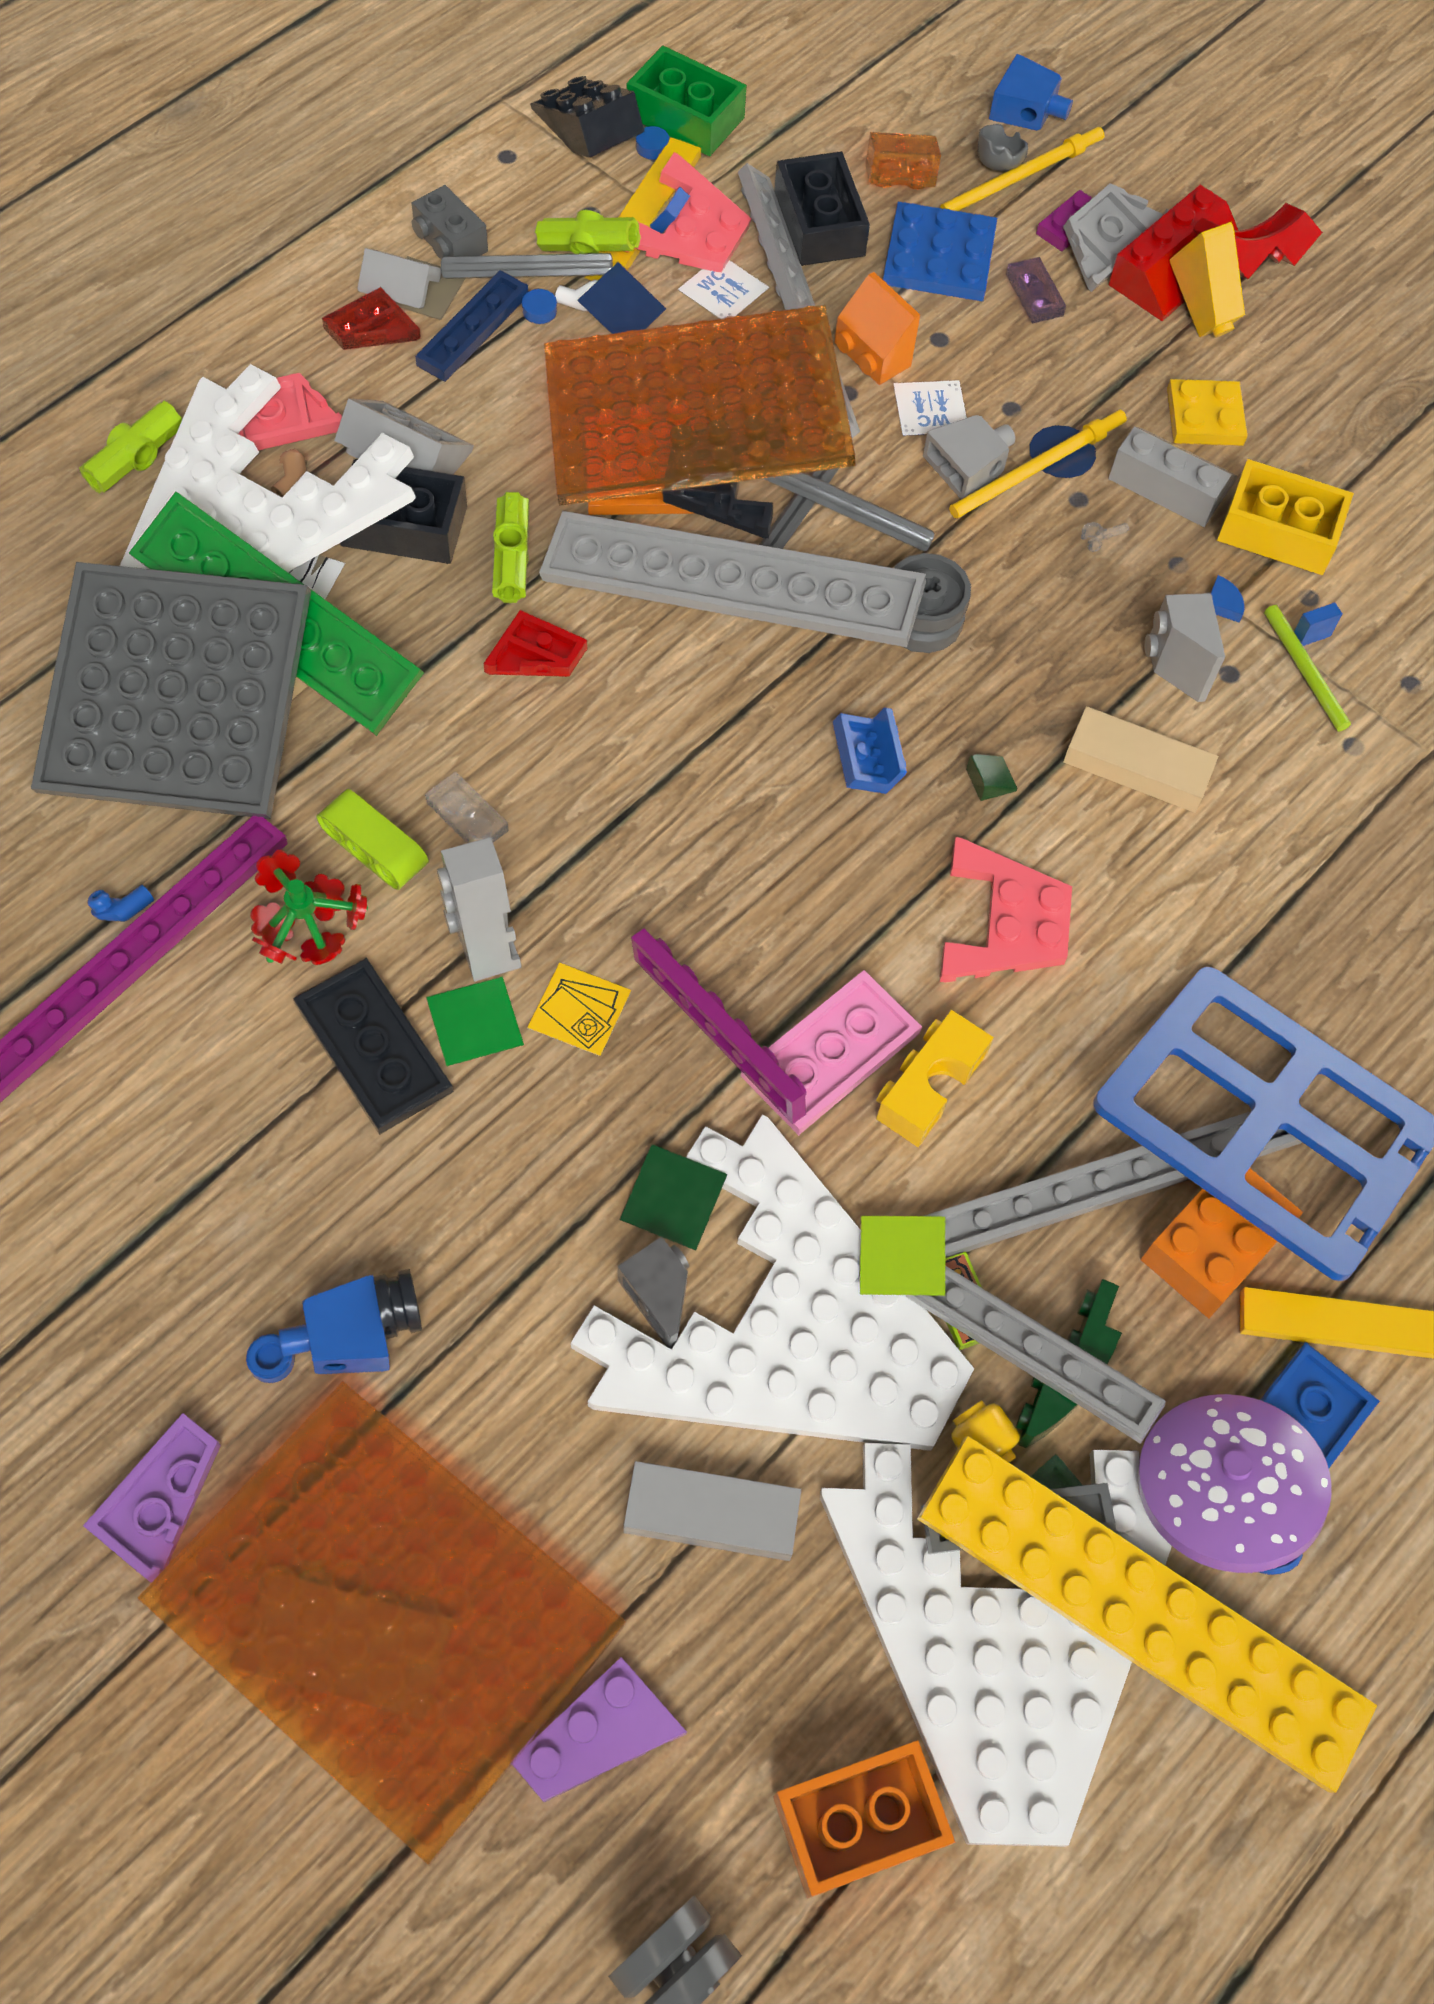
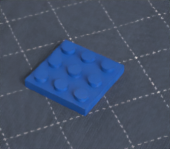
(940, 251)

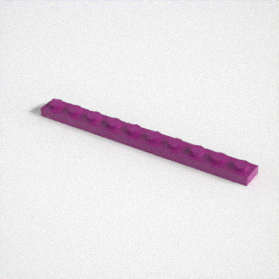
(134, 951)

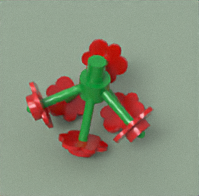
(302, 901)

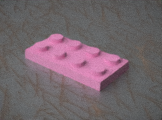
(841, 1045)

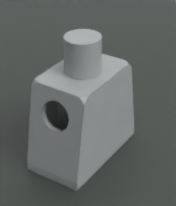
(968, 453)

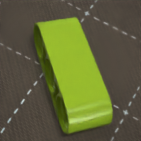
(372, 839)

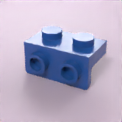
(870, 751)

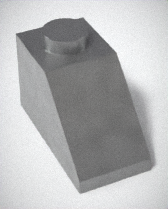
(657, 1286)

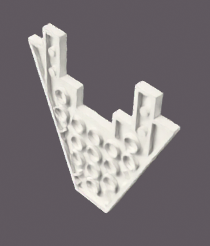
(288, 529)
(809, 1346)
(992, 1676)

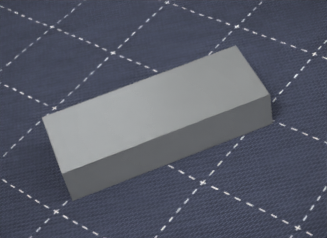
(712, 1511)

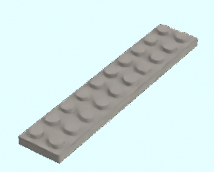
(734, 578)

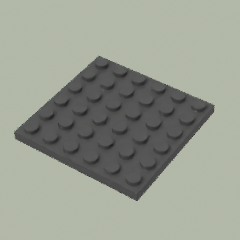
(172, 690)

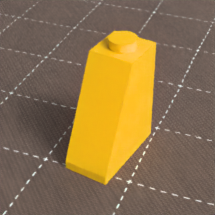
(1211, 280)

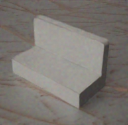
(399, 277)

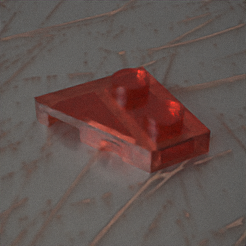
(370, 322)

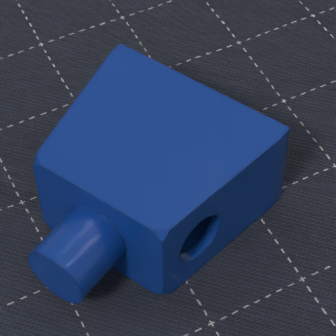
(1028, 95)
(341, 1330)

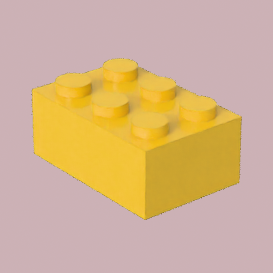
(1285, 517)

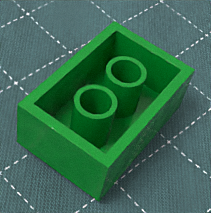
(688, 99)

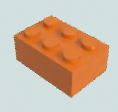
(1212, 1247)
(863, 1819)

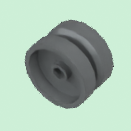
(942, 602)
(674, 1964)

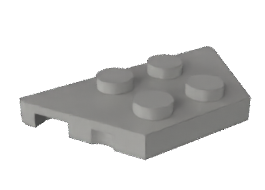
(1106, 228)

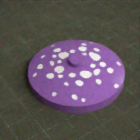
(1234, 1483)

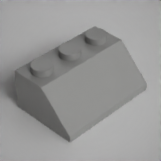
(430, 446)
(1170, 476)

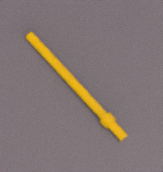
(1070, 148)
(1090, 434)

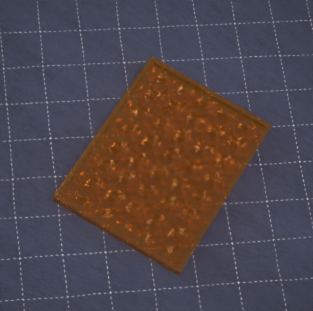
(696, 405)
(384, 1619)

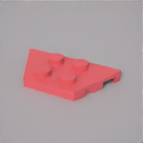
(291, 415)

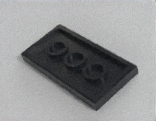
(373, 1046)

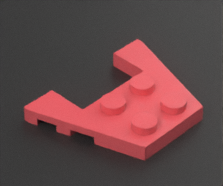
(705, 228)
(1025, 917)

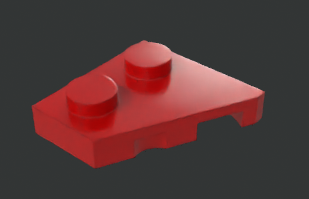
(535, 649)

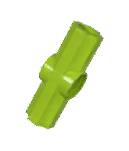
(588, 233)
(131, 447)
(511, 547)

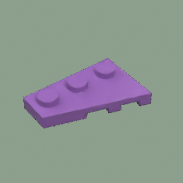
(156, 1498)
(597, 1732)

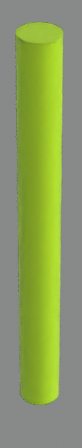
(1307, 668)

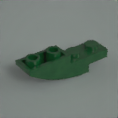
(1095, 1338)

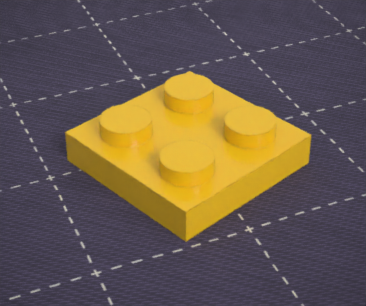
(1207, 412)

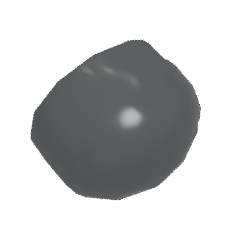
(1000, 151)

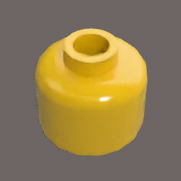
(988, 1427)

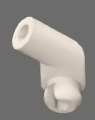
(570, 296)

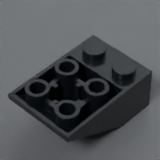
(590, 115)

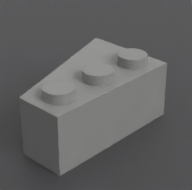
(478, 907)

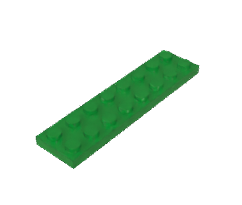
(336, 652)

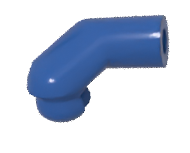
(119, 909)

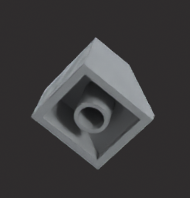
(1186, 643)

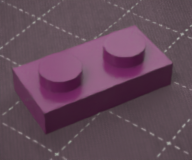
(1052, 228)

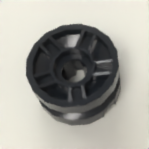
(397, 1303)

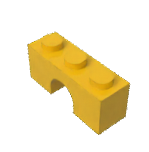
(952, 1050)

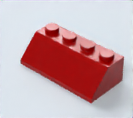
(1143, 266)

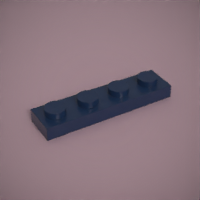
(471, 326)

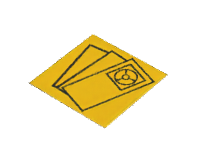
(579, 1009)

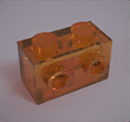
(902, 160)

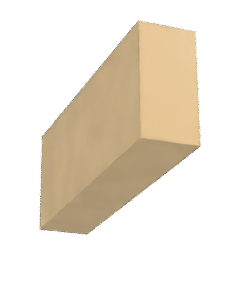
(1141, 759)

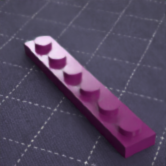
(729, 1035)

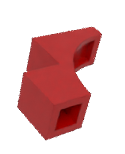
(1280, 237)

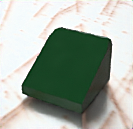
(990, 776)

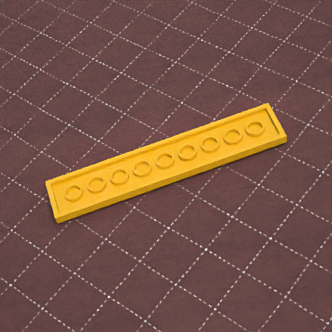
(1149, 1614)

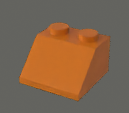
(878, 330)

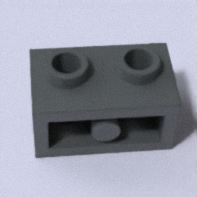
(448, 224)

